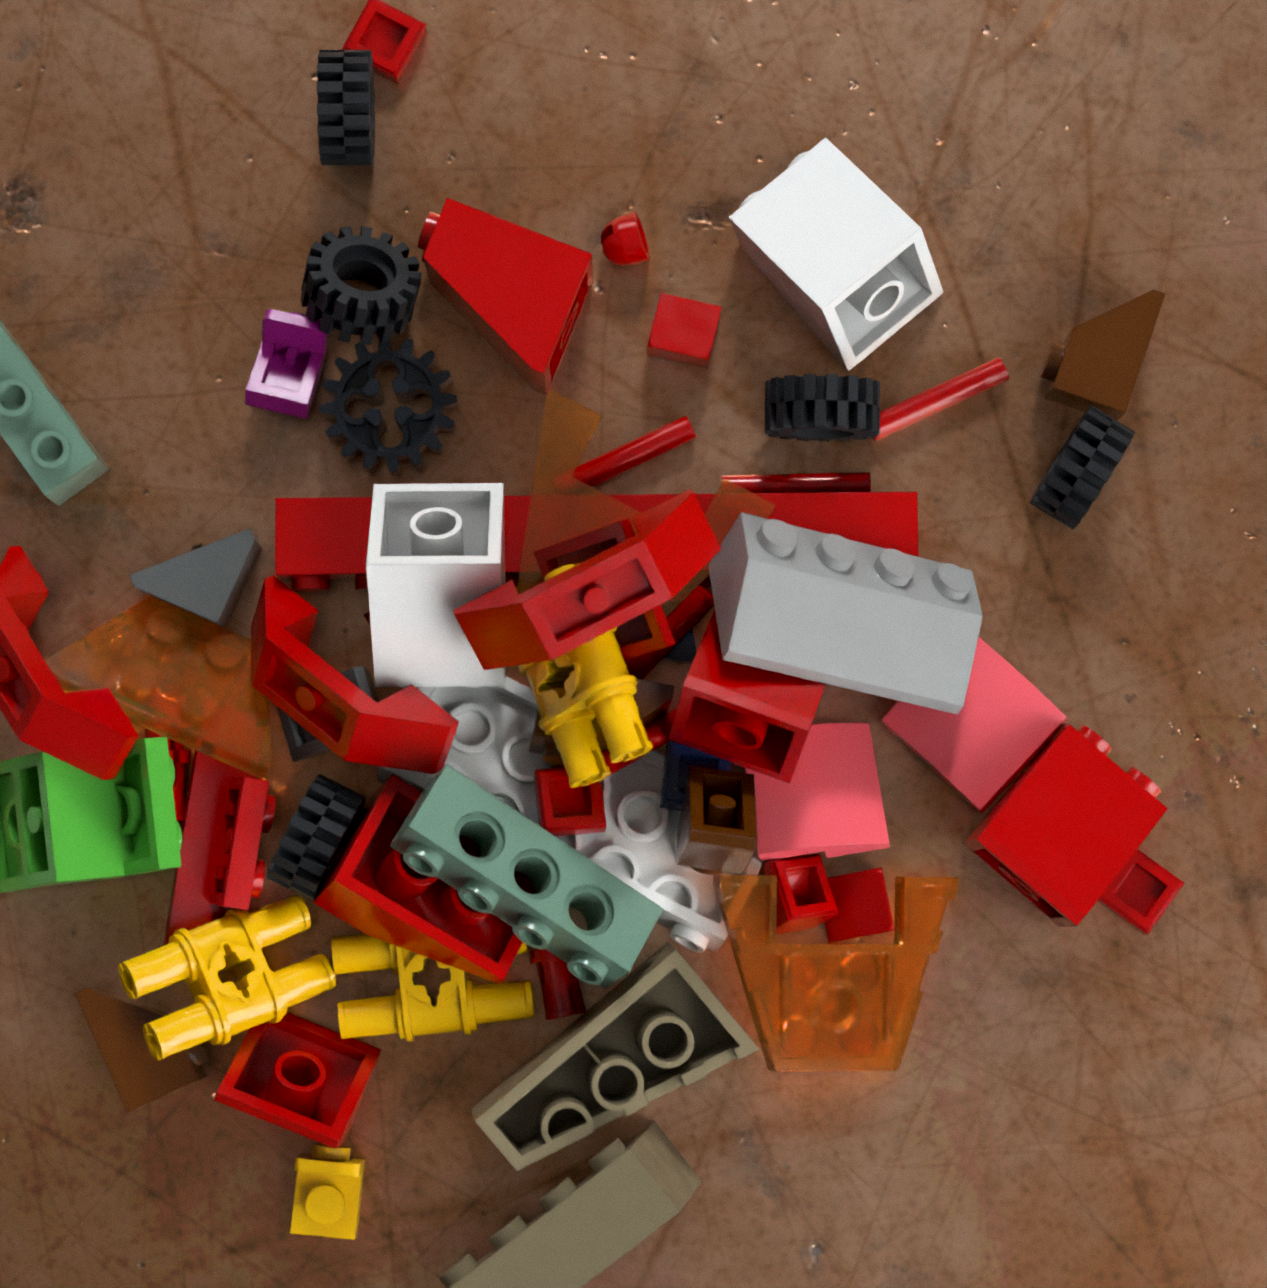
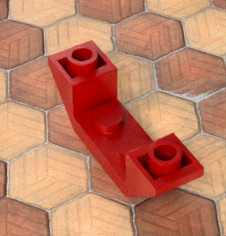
(595, 594)
(75, 727)
(396, 733)

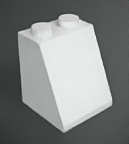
(838, 252)
(424, 559)

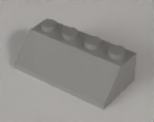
(845, 613)

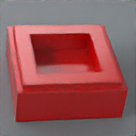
(389, 36)
(568, 809)
(1141, 892)

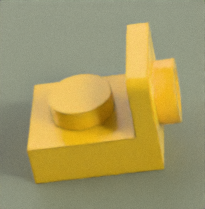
(327, 1193)

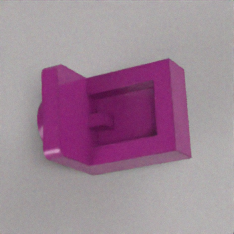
(287, 364)

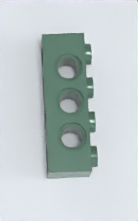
(41, 428)
(561, 878)

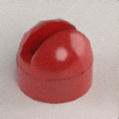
(625, 241)

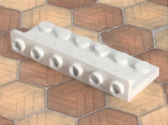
(639, 836)

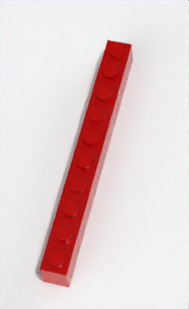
(330, 535)

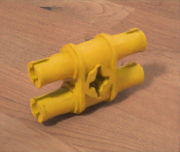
(576, 687)
(226, 1007)
(412, 1007)

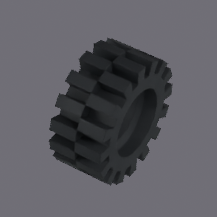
(346, 107)
(353, 309)
(822, 407)
(1082, 467)
(315, 836)

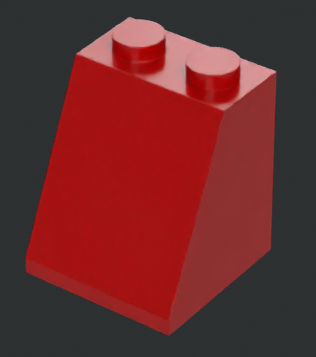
(508, 285)
(744, 711)
(1067, 825)

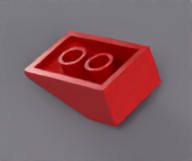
(416, 912)

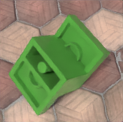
(80, 829)

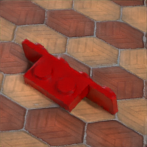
(219, 844)

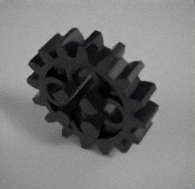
(364, 433)

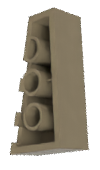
(625, 1051)
(587, 1222)

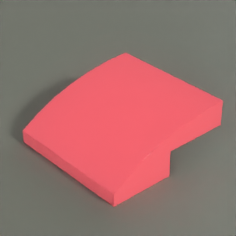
(992, 735)
(830, 801)

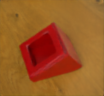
(683, 330)
(802, 893)
(861, 906)

